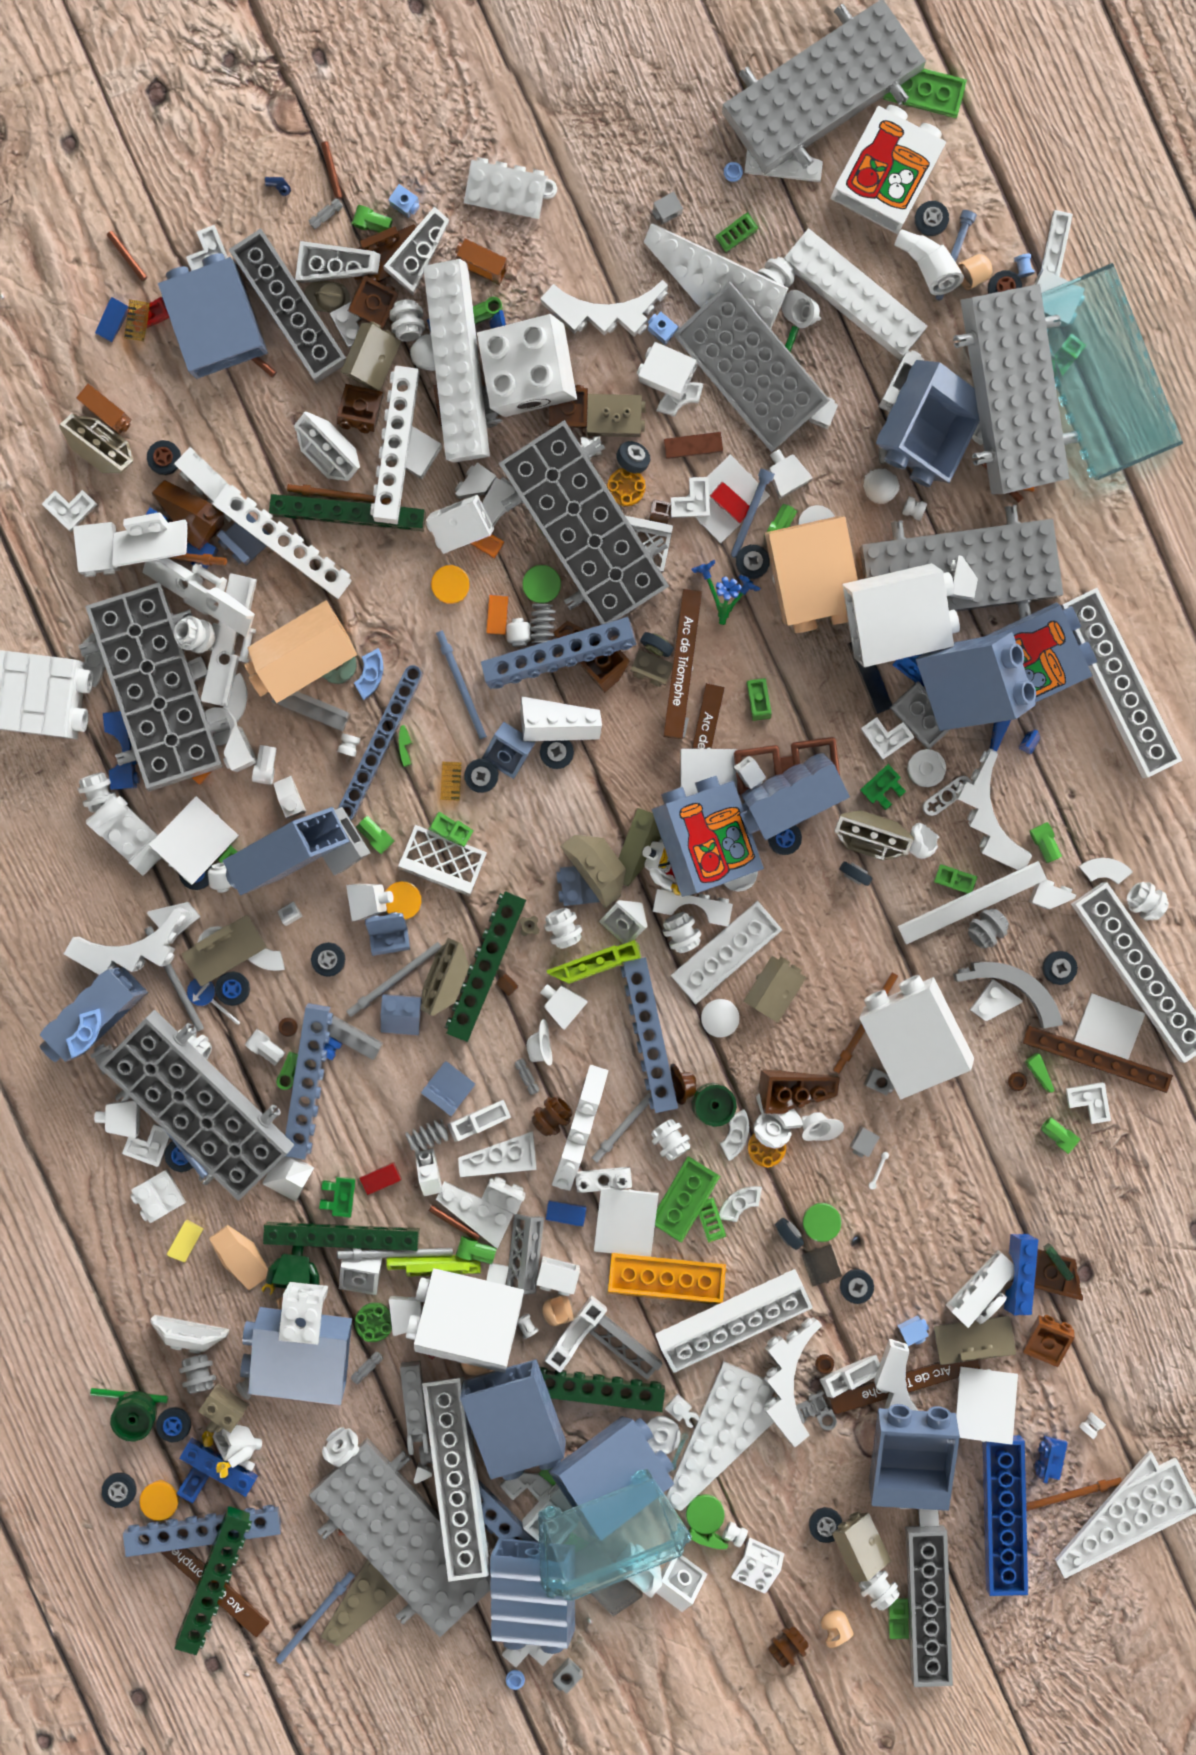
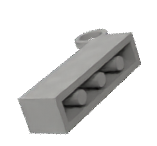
(414, 1405)

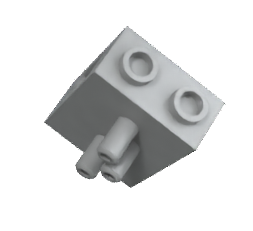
(349, 853)

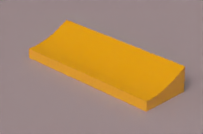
(666, 1279)

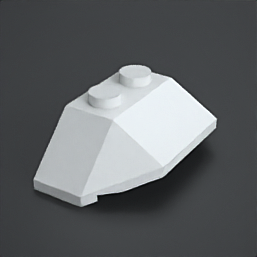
(326, 447)
(187, 1334)

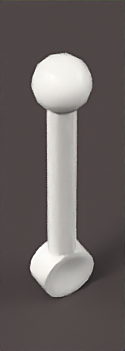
(872, 1185)

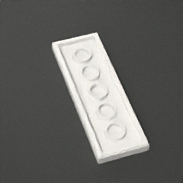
(726, 952)

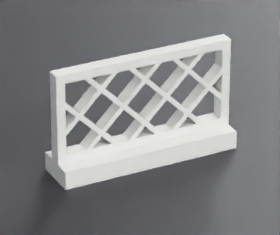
(655, 528)
(437, 876)

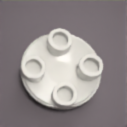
(720, 1018)

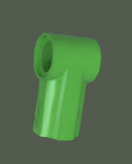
(367, 219)
(482, 312)
(783, 519)
(378, 837)
(1044, 838)
(288, 1069)
(1064, 1138)
(471, 1249)

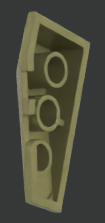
(641, 834)

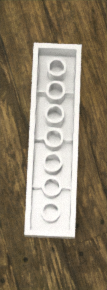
(855, 294)
(733, 1321)

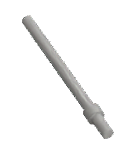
(180, 991)
(364, 1001)
(607, 1145)
(357, 1254)

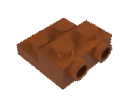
(1049, 1340)

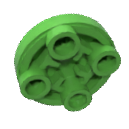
(541, 584)
(821, 1222)
(373, 1322)
(705, 1514)

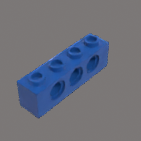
(206, 1460)

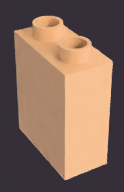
(809, 571)
(299, 653)

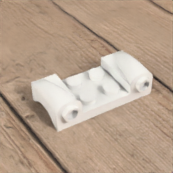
(125, 833)

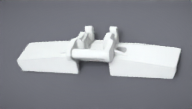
(228, 611)
(219, 676)

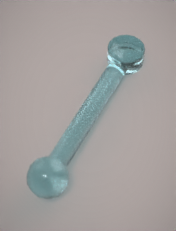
(685, 1436)

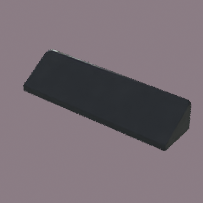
(873, 685)

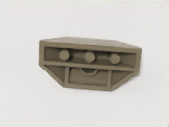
(97, 443)
(873, 835)
(597, 866)
(444, 978)

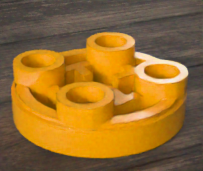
(626, 487)
(450, 584)
(405, 899)
(764, 1155)
(159, 1500)

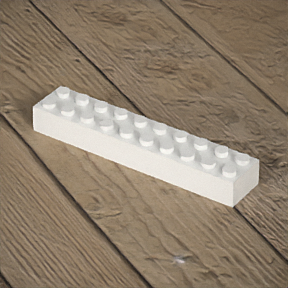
(456, 360)
(1123, 687)
(1140, 968)
(456, 1481)

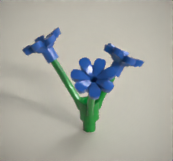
(725, 589)

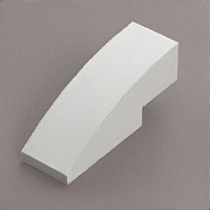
(478, 1120)
(850, 1376)

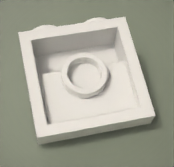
(157, 1196)

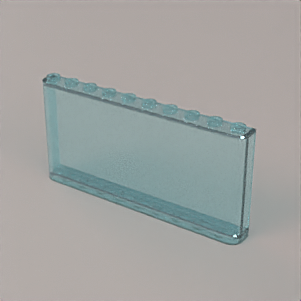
(1106, 375)

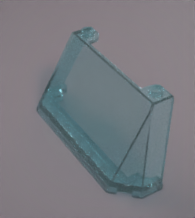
(608, 1539)

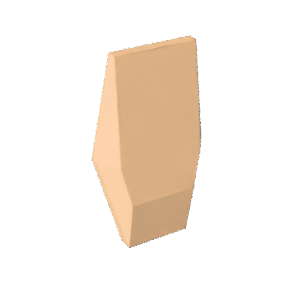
(239, 1256)

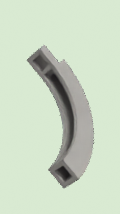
(1038, 995)

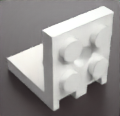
(303, 1302)

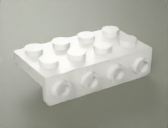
(505, 188)

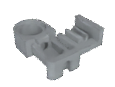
(814, 1408)

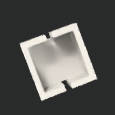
(558, 1276)

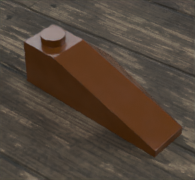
(201, 516)
(603, 669)
(789, 1090)

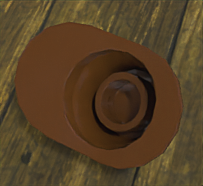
(683, 1084)

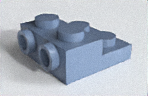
(574, 888)

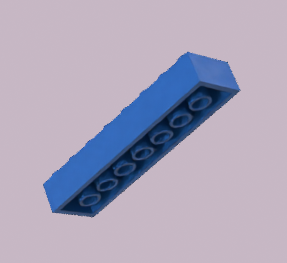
(1005, 1518)

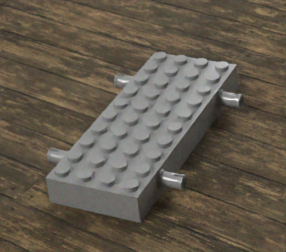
(823, 86)
(1015, 389)
(584, 524)
(1011, 560)
(153, 687)
(196, 1105)
(397, 1535)

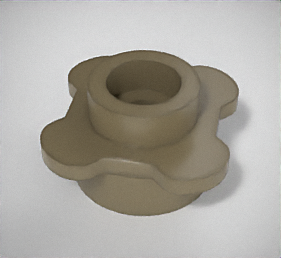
(524, 923)

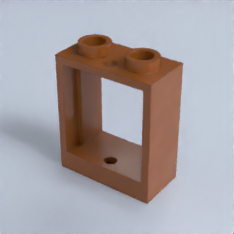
(482, 261)
(104, 409)

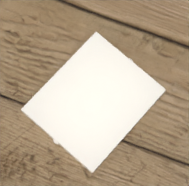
(730, 472)
(706, 763)
(193, 840)
(1109, 1026)
(626, 1222)
(986, 1405)

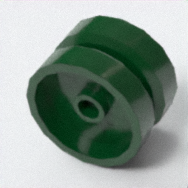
(724, 1109)
(133, 1416)

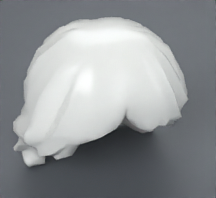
(422, 353)
(881, 486)
(924, 841)

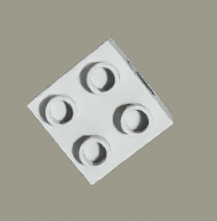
(527, 365)

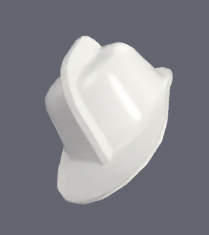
(800, 309)
(539, 1045)
(820, 1128)

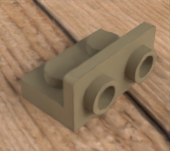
(651, 667)

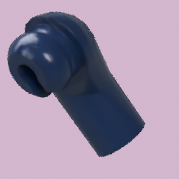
(280, 183)

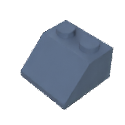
(508, 750)
(400, 1014)

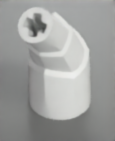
(933, 260)

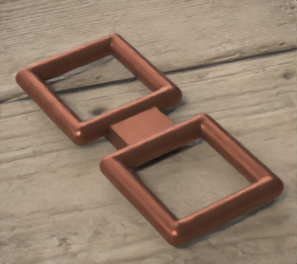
(783, 763)

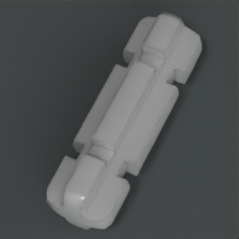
(324, 214)
(526, 1076)
(367, 1367)

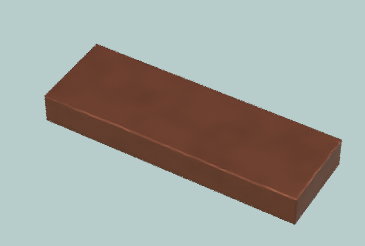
(693, 445)

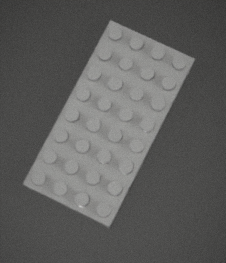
(751, 367)

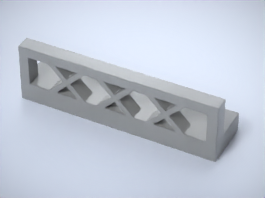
(316, 710)
(352, 1037)
(528, 1254)
(630, 1343)

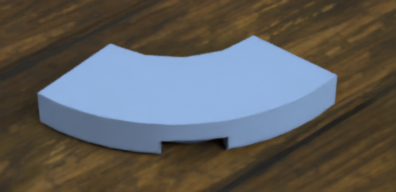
(371, 674)
(86, 1033)

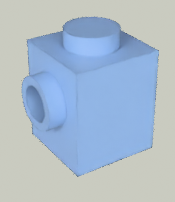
(404, 201)
(662, 327)
(914, 1330)

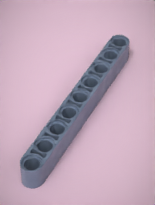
(388, 736)

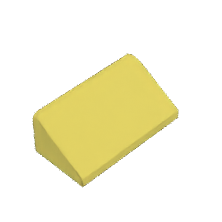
(185, 1241)

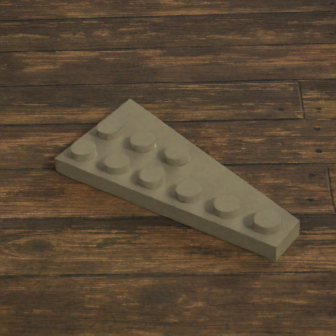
(362, 1601)

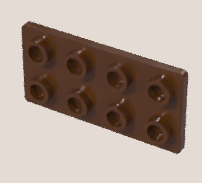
(386, 244)

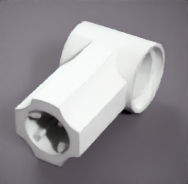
(263, 770)
(261, 1044)

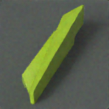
(596, 962)
(424, 1265)

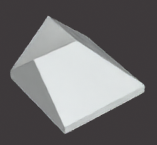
(625, 920)
(288, 1177)

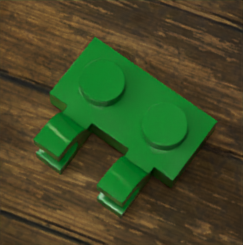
(880, 783)
(343, 1196)

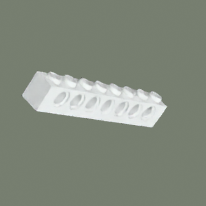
(408, 377)
(223, 503)

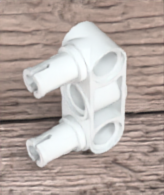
(618, 1178)

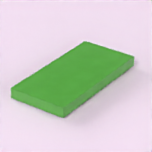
(933, 92)
(685, 1198)

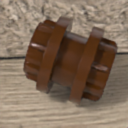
(554, 1114)
(788, 1647)

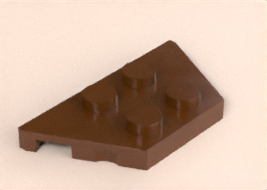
(1051, 1280)

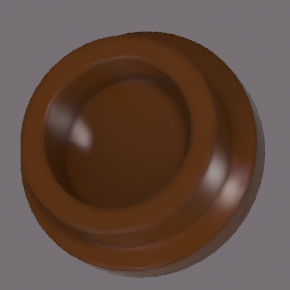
(288, 1027)
(1017, 1081)
(824, 1363)

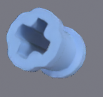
(1024, 265)

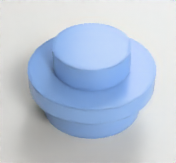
(733, 171)
(515, 1679)

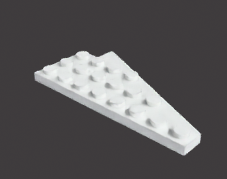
(705, 273)
(725, 1428)
(1139, 1507)

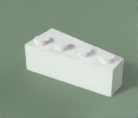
(417, 251)
(331, 262)
(203, 477)
(558, 721)
(981, 1288)

